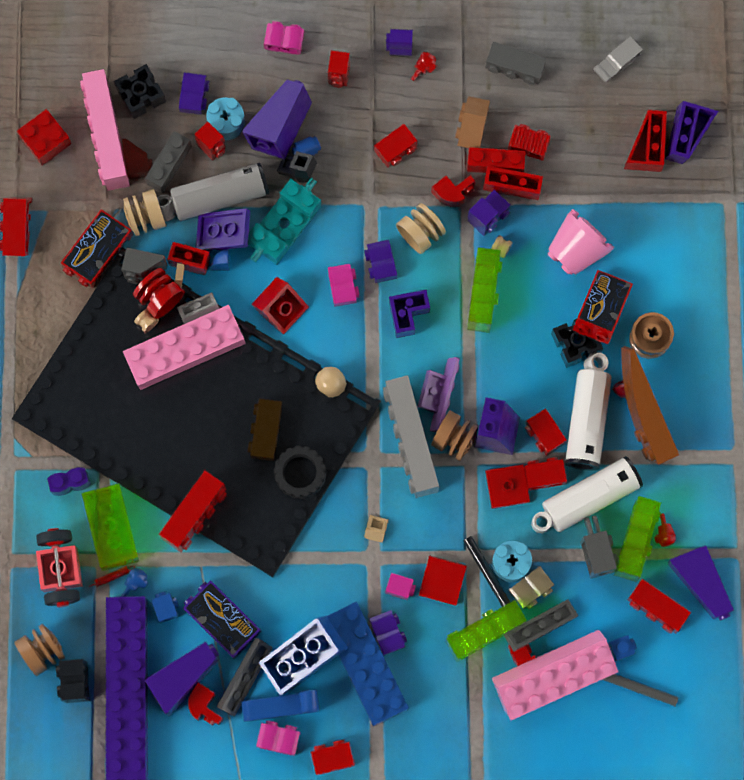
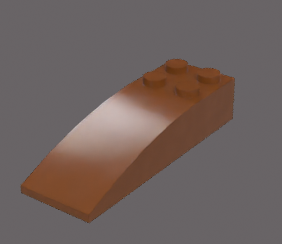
(645, 412)

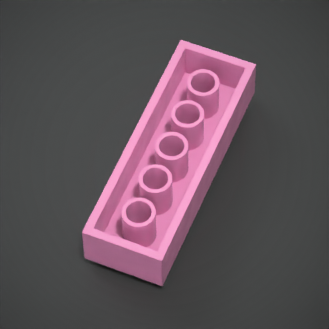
(104, 130)
(184, 347)
(555, 675)

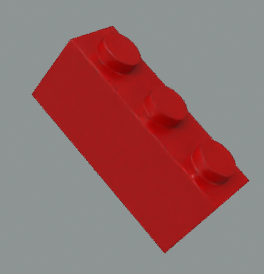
(506, 159)
(513, 183)
(658, 606)

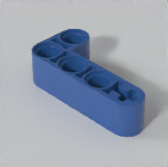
(281, 706)

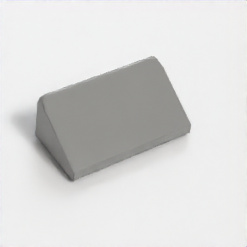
(198, 308)

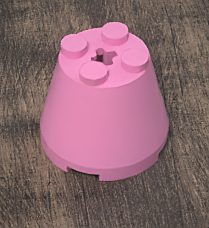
(578, 244)

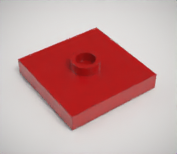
(507, 486)

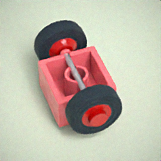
(58, 568)

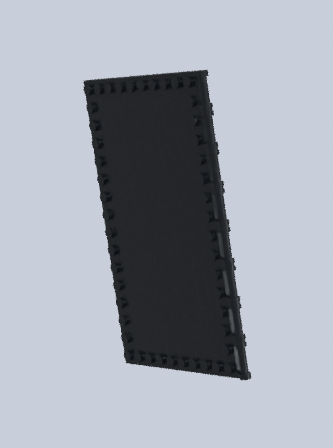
(193, 421)

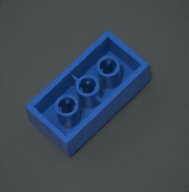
(291, 654)

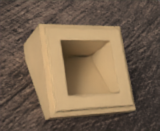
(376, 528)

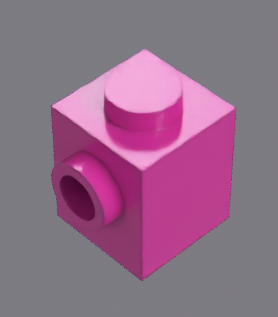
(400, 586)

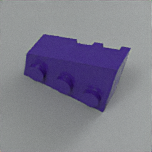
(687, 130)

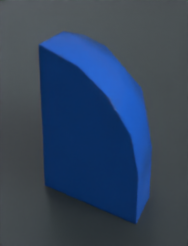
(220, 261)

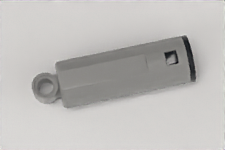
(214, 193)

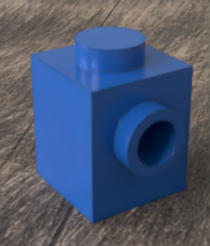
(165, 607)
(622, 648)

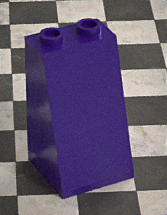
(279, 120)
(497, 427)
(180, 677)

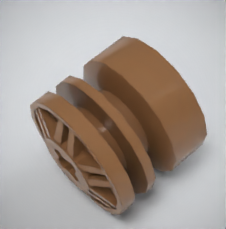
(455, 435)
(39, 650)

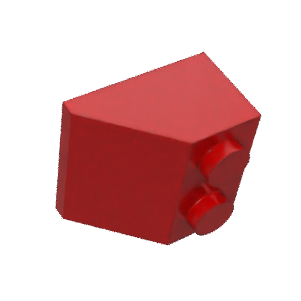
(280, 305)

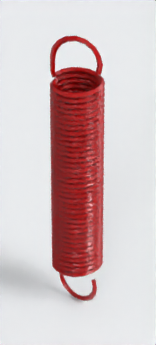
(111, 576)

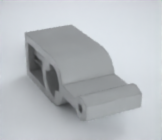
(618, 59)

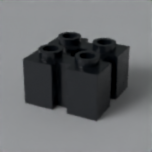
(144, 81)
(572, 352)
(74, 681)

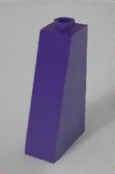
(703, 581)

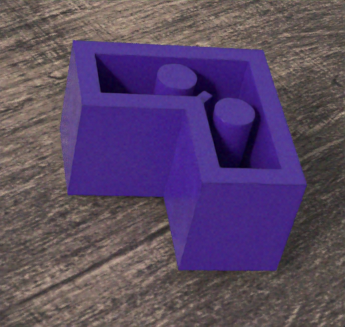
(488, 212)
(403, 309)

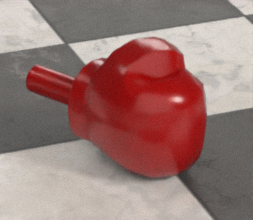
(424, 64)
(666, 534)

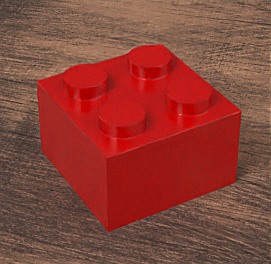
(44, 137)

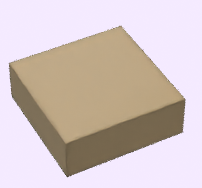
(179, 274)

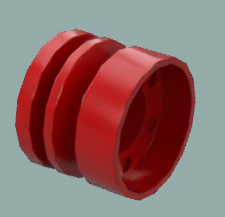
(158, 293)

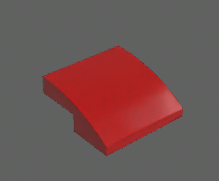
(442, 580)

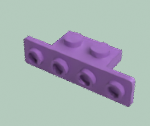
(437, 392)

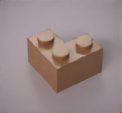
(473, 119)

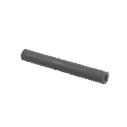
(642, 689)

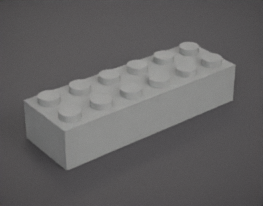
(411, 436)

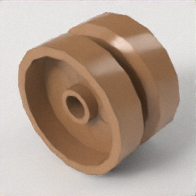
(662, 333)

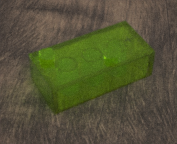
(484, 289)
(110, 527)
(638, 538)
(484, 631)

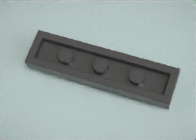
(540, 625)
(244, 677)

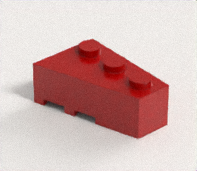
(649, 145)
(15, 226)

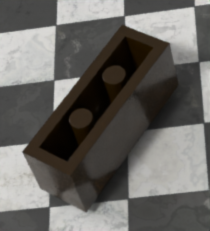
(265, 429)

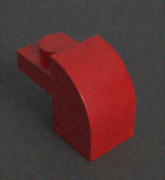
(450, 194)
(199, 702)

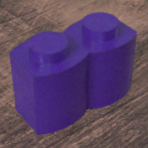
(399, 42)
(193, 93)
(381, 261)
(63, 483)
(387, 632)

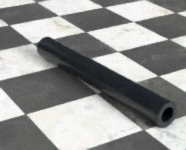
(486, 571)

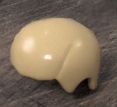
(330, 381)

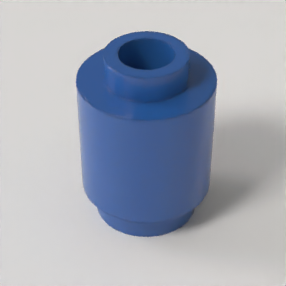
(307, 145)

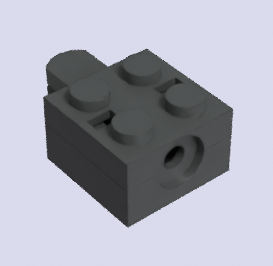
(598, 550)

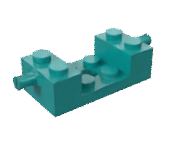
(298, 207)

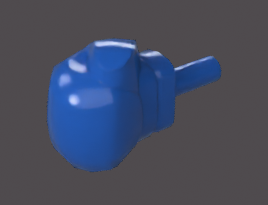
(136, 579)

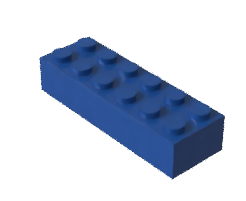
(367, 666)

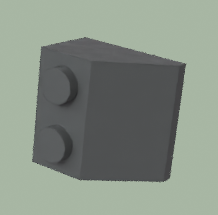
(139, 264)

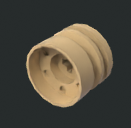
(144, 212)
(424, 225)

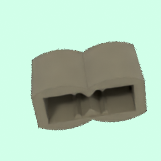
(531, 588)

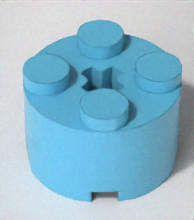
(227, 108)
(519, 553)

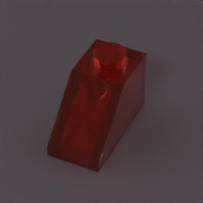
(136, 160)

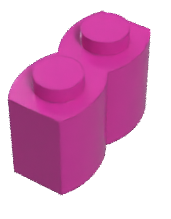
(284, 38)
(342, 285)
(277, 738)

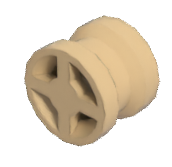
(503, 245)
(146, 321)

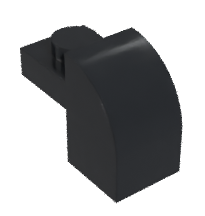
(298, 167)

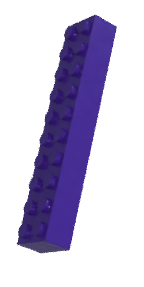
(126, 688)

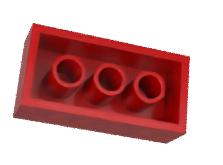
(193, 511)

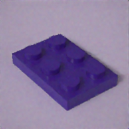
(223, 230)

